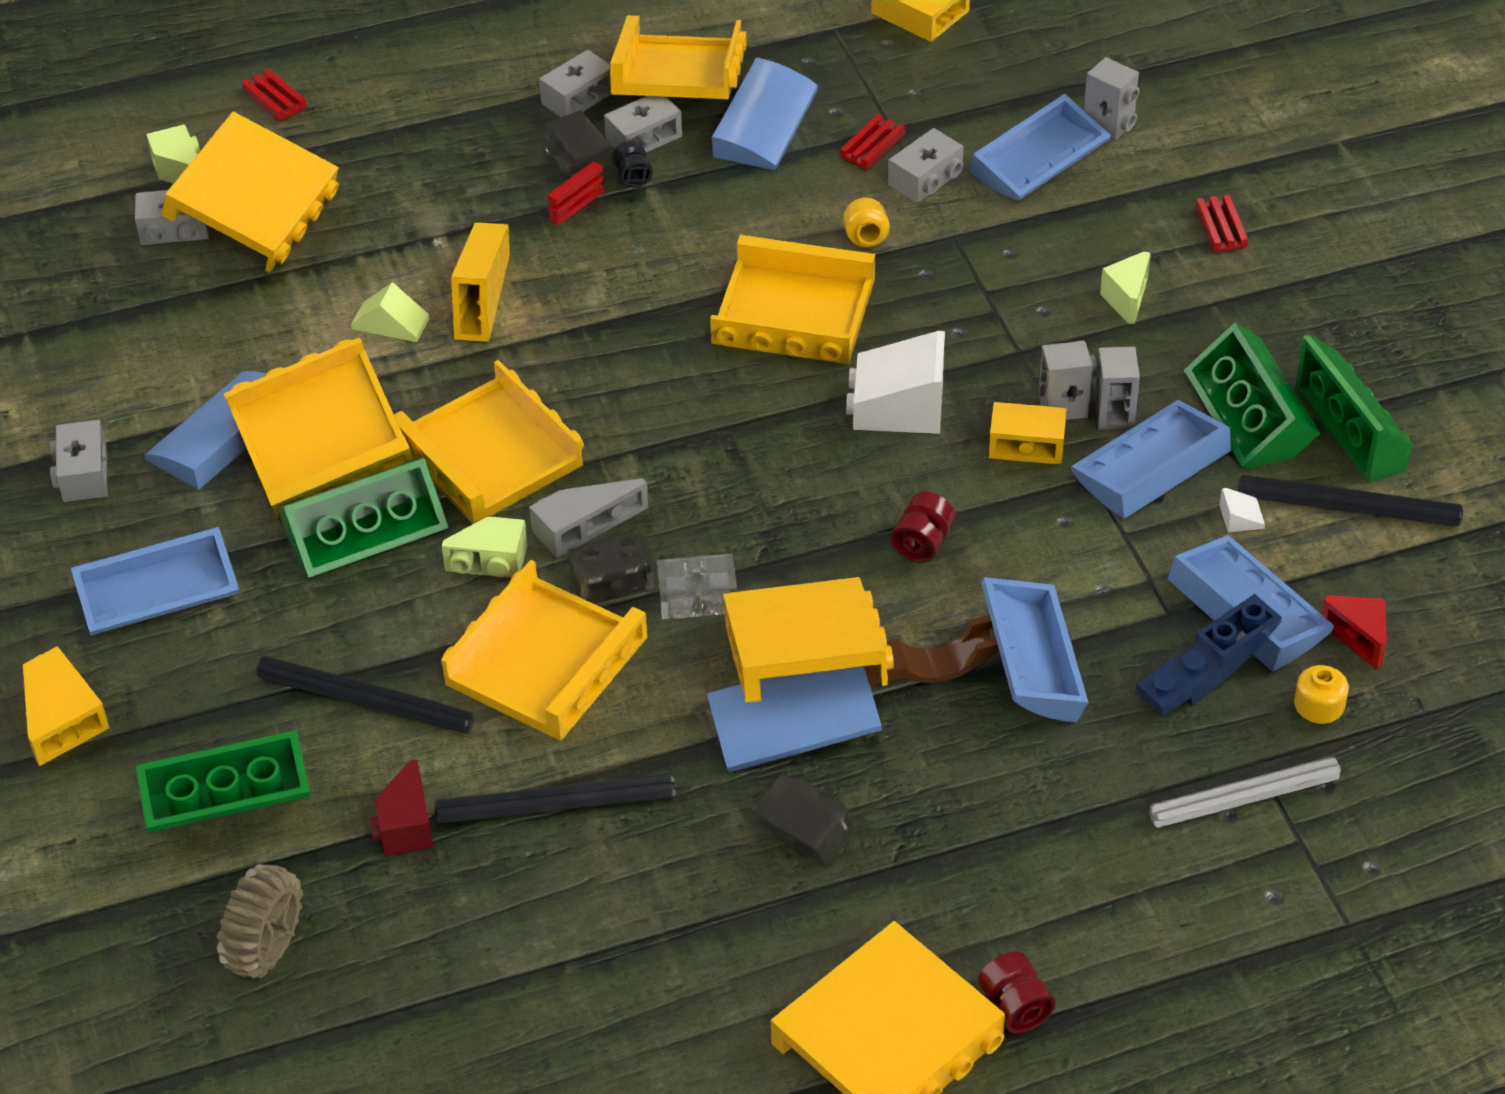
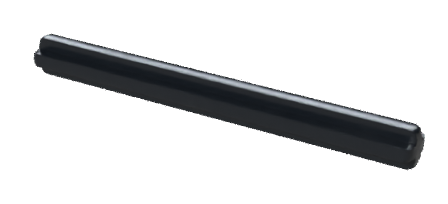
(1351, 500)
(365, 694)
(554, 798)

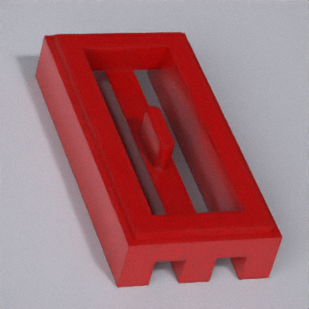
(279, 92)
(867, 140)
(575, 193)
(1232, 216)

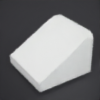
(1240, 511)

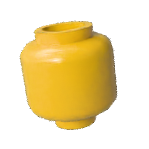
(866, 222)
(1321, 694)

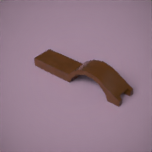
(940, 662)

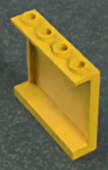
(676, 64)
(253, 188)
(795, 299)
(317, 424)
(493, 445)
(804, 631)
(542, 653)
(890, 1020)

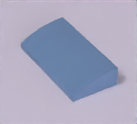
(763, 115)
(1037, 149)
(203, 441)
(1152, 458)
(1226, 574)
(154, 580)
(1035, 648)
(793, 715)

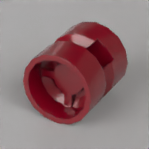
(923, 527)
(1014, 987)

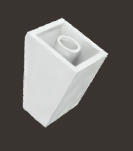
(899, 386)

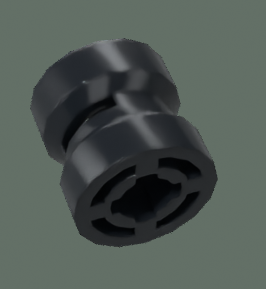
(632, 164)

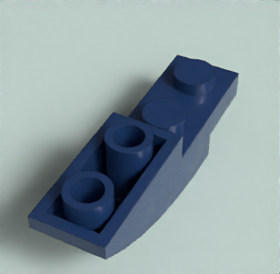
(1212, 659)

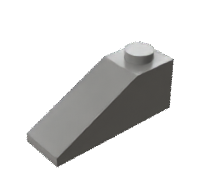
(583, 513)

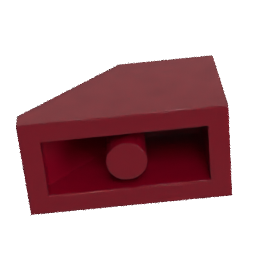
(402, 814)

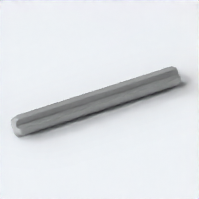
(1244, 792)

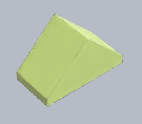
(1125, 284)
(391, 315)

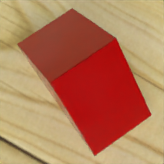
(1359, 625)

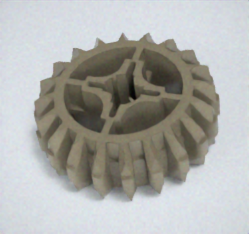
(259, 920)

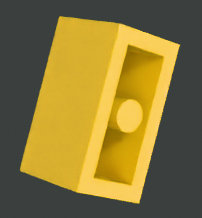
(1027, 433)

